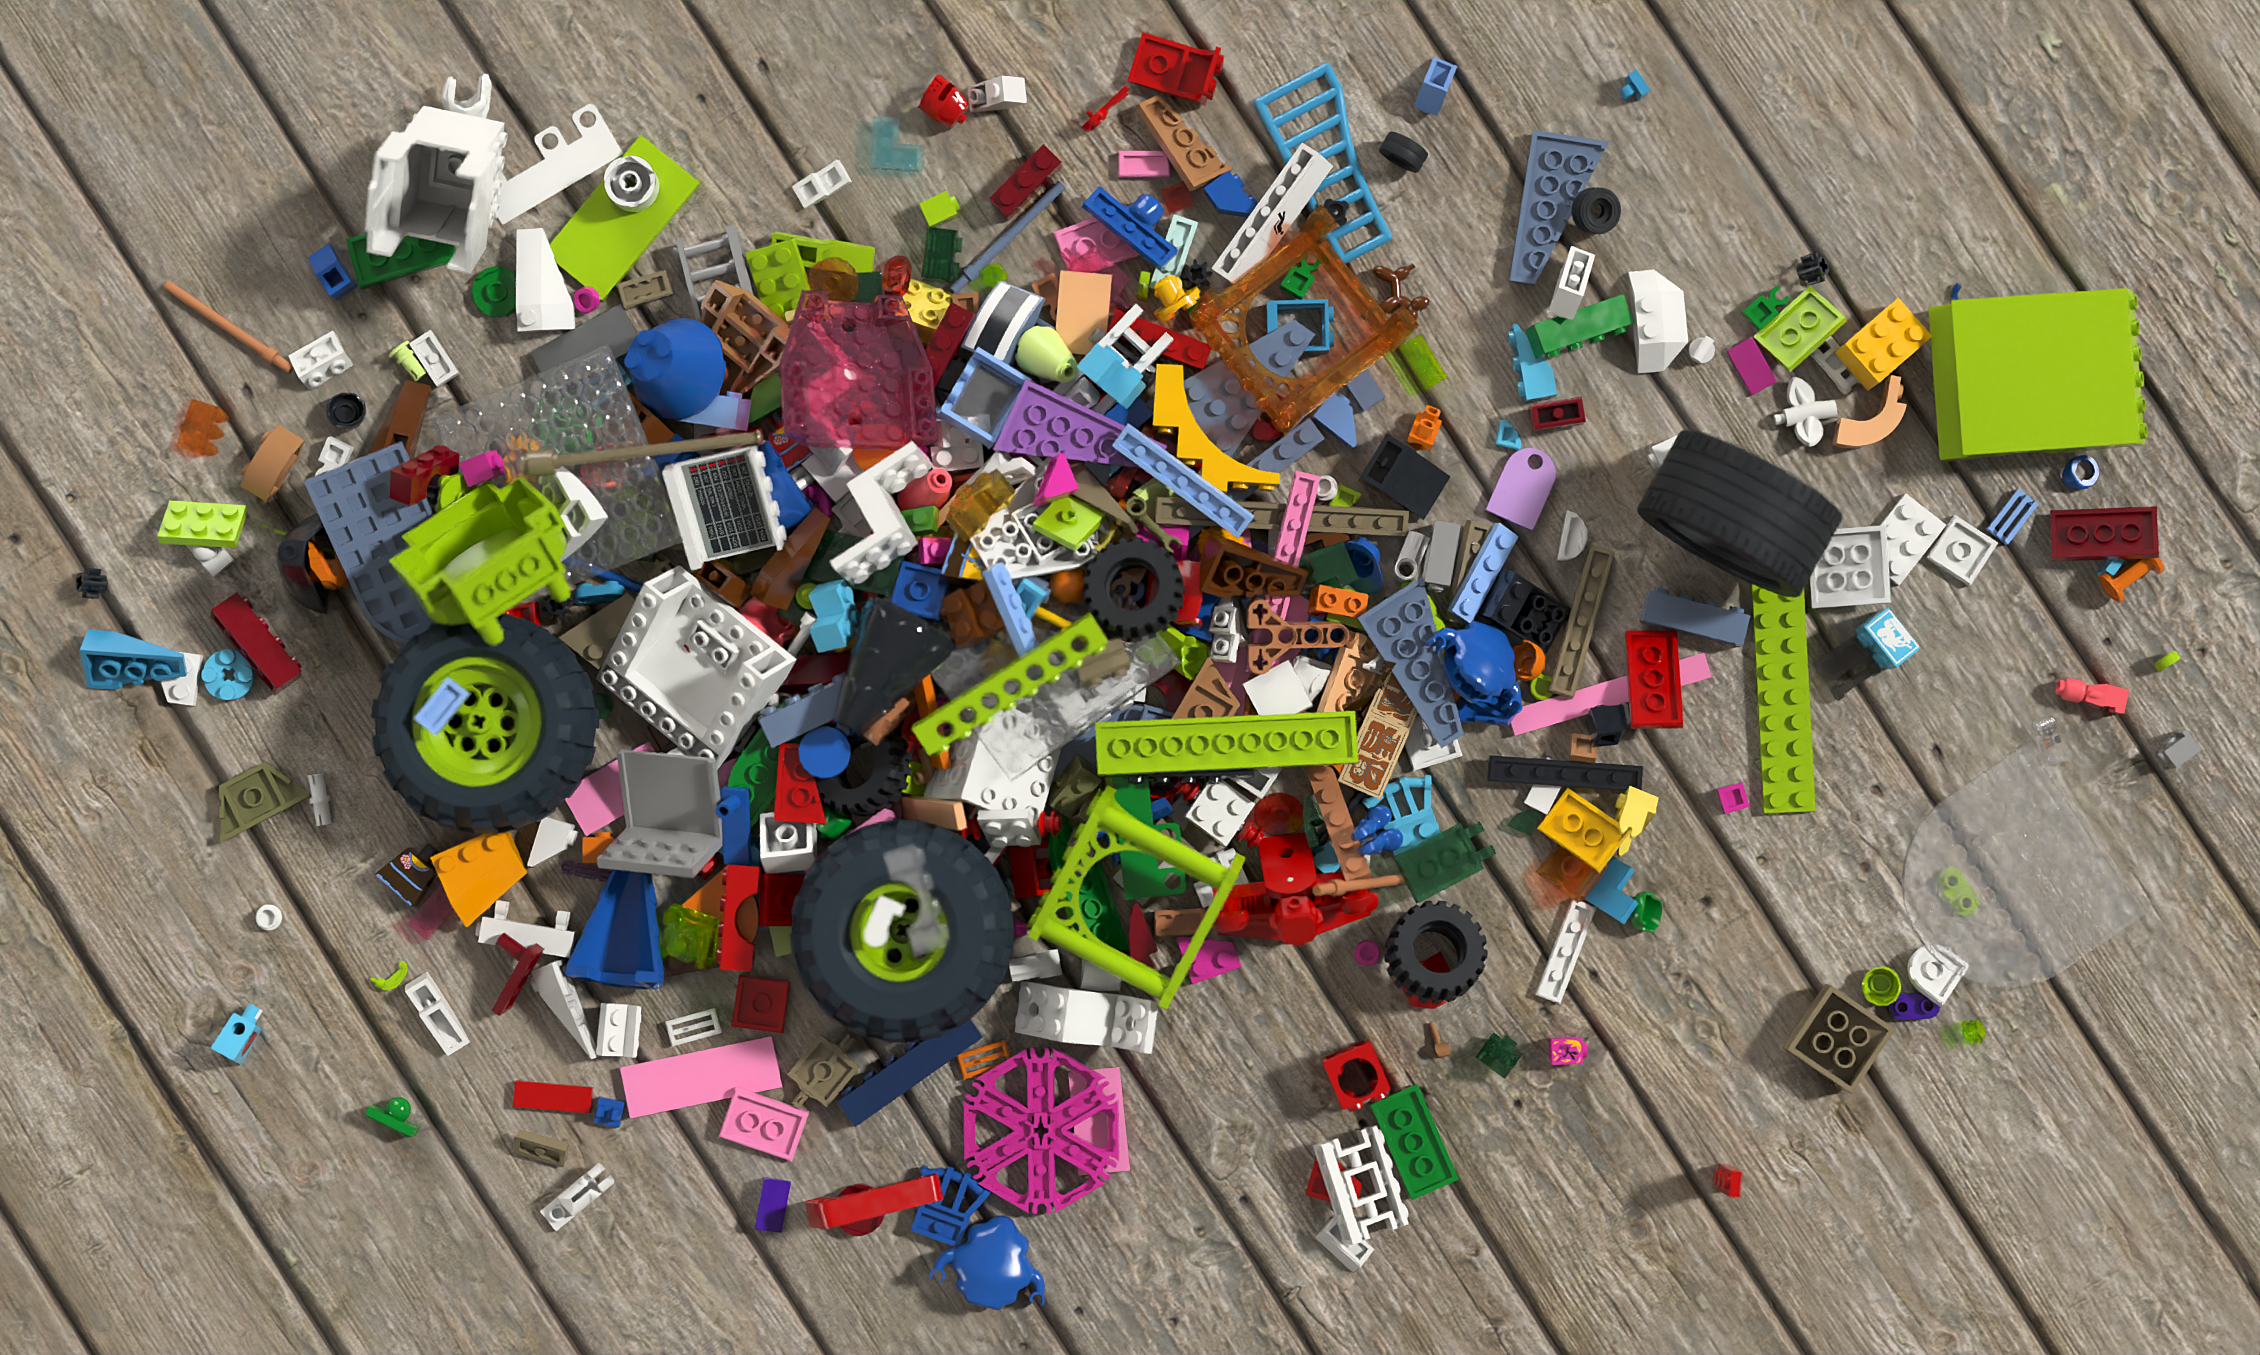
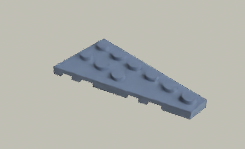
(1553, 178)
(1400, 634)

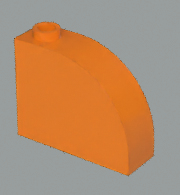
(708, 901)

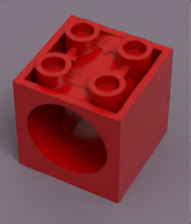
(1334, 1066)

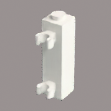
(554, 940)

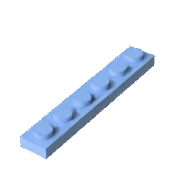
(1183, 480)

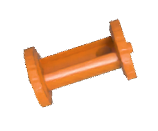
(2128, 575)

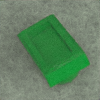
(394, 1116)

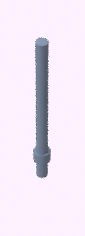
(972, 271)

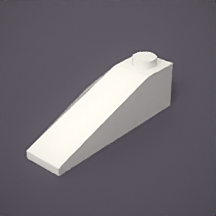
(540, 287)

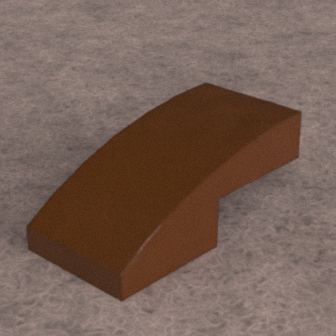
(1326, 538)

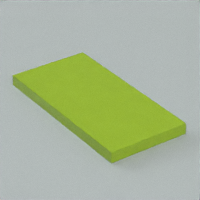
(606, 241)

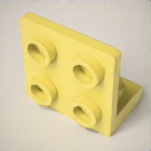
(926, 307)

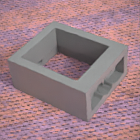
(1440, 555)

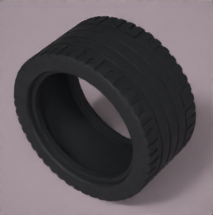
(1740, 513)

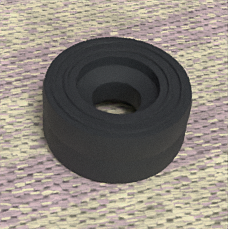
(1403, 152)
(1609, 214)

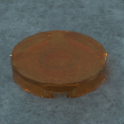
(836, 278)

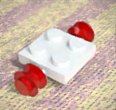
(1220, 812)
(1011, 827)

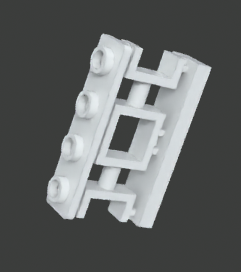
(1342, 1191)

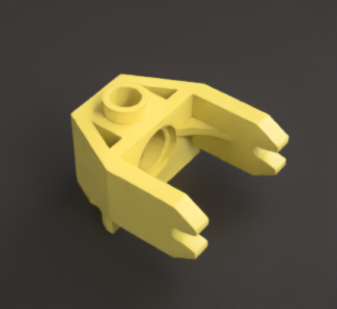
(1633, 813)

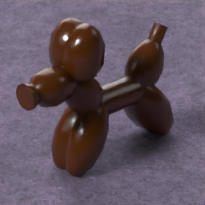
(1396, 299)

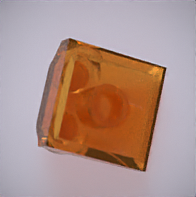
(1569, 874)

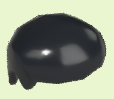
(346, 411)

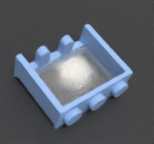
(982, 397)

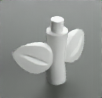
(1805, 412)

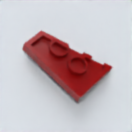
(796, 790)

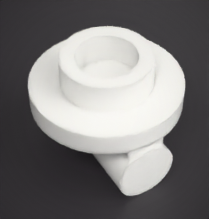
(1702, 349)
(801, 477)

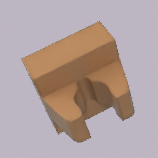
(1582, 749)

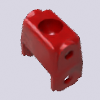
(1192, 598)

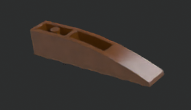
(404, 419)

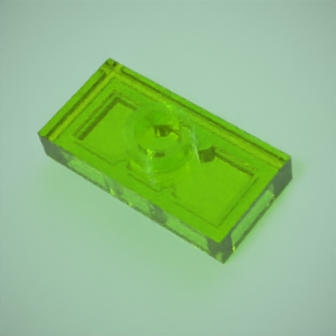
(1423, 362)

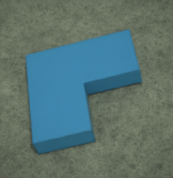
(1608, 894)

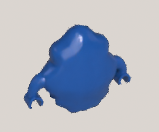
(1479, 663)
(992, 1265)

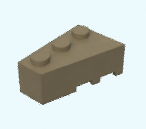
(598, 633)

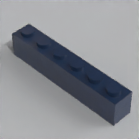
(905, 1072)

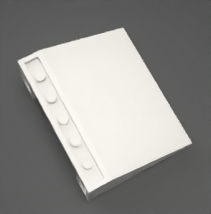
(700, 696)

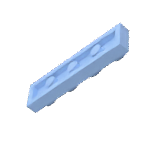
(1482, 573)
(1010, 608)

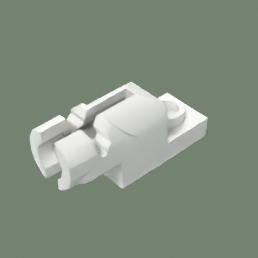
(576, 1197)

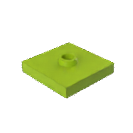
(1069, 522)

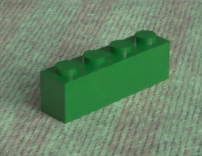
(1588, 324)

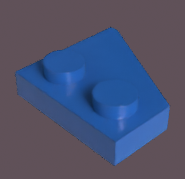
(1486, 713)

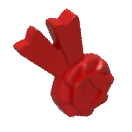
(1097, 118)

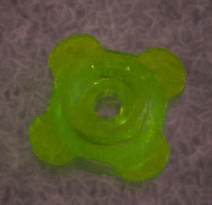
(1973, 1031)

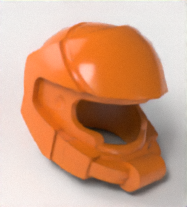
(325, 570)

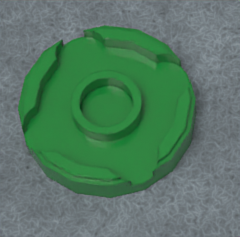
(495, 292)

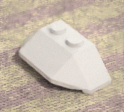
(1658, 320)

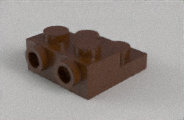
(972, 615)

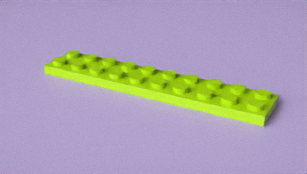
(1783, 702)
(1226, 743)

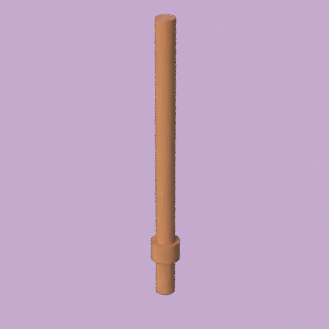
(268, 354)
(1339, 887)

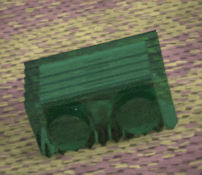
(940, 255)

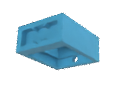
(1327, 315)

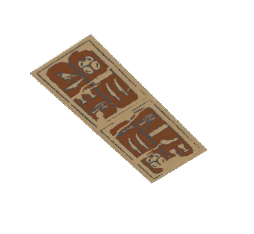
(1380, 739)

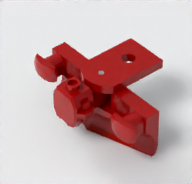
(1285, 902)

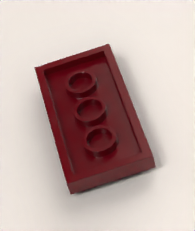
(2104, 534)

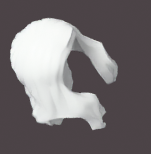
(476, 106)

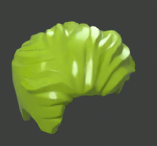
(1192, 656)

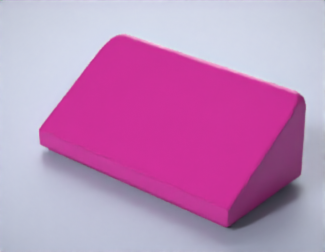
(1751, 366)

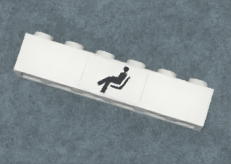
(1273, 214)

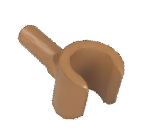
(1440, 1049)

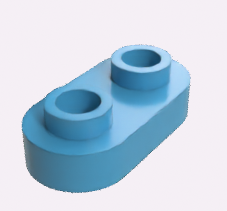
(606, 593)

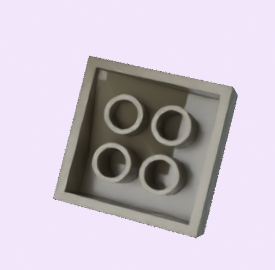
(1838, 1038)

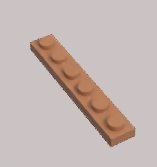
(1337, 822)

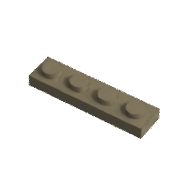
(1472, 541)

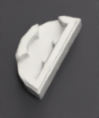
(1573, 537)

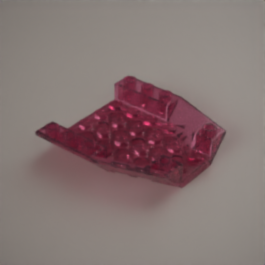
(893, 380)

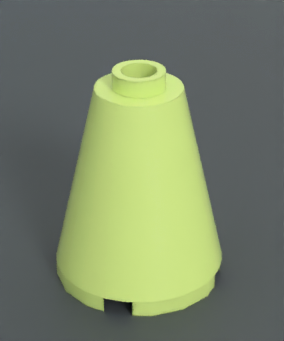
(1045, 355)

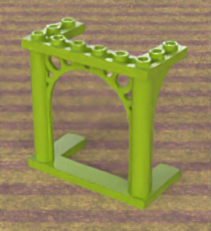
(1111, 818)

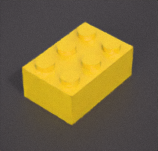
(1883, 344)

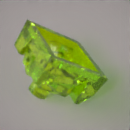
(690, 936)

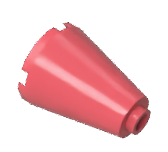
(926, 491)

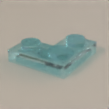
(888, 152)

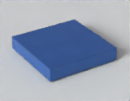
(919, 590)

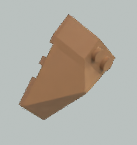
(749, 334)

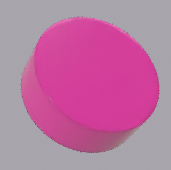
(586, 299)
(1367, 953)

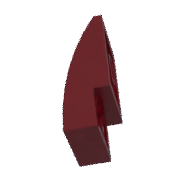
(1140, 938)

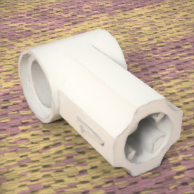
(1411, 555)
(1040, 965)

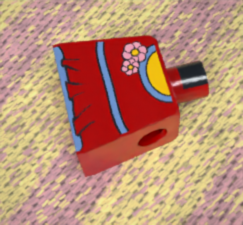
(789, 450)

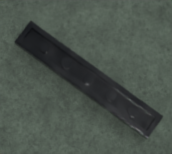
(1564, 773)

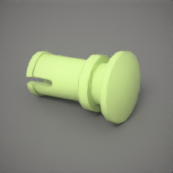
(408, 360)

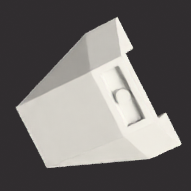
(1023, 550)

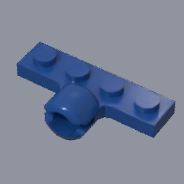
(1133, 224)

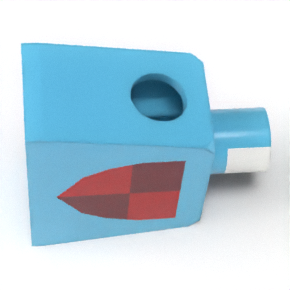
(231, 1043)

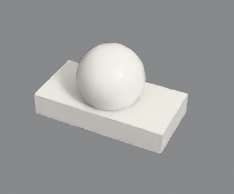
(212, 558)

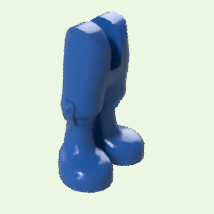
(1374, 843)

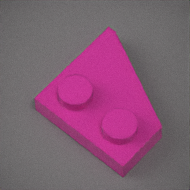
(1211, 959)

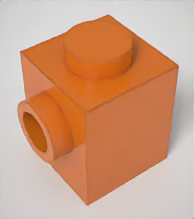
(595, 846)

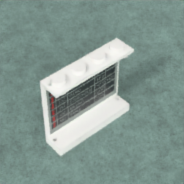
(724, 505)

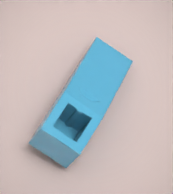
(1535, 374)

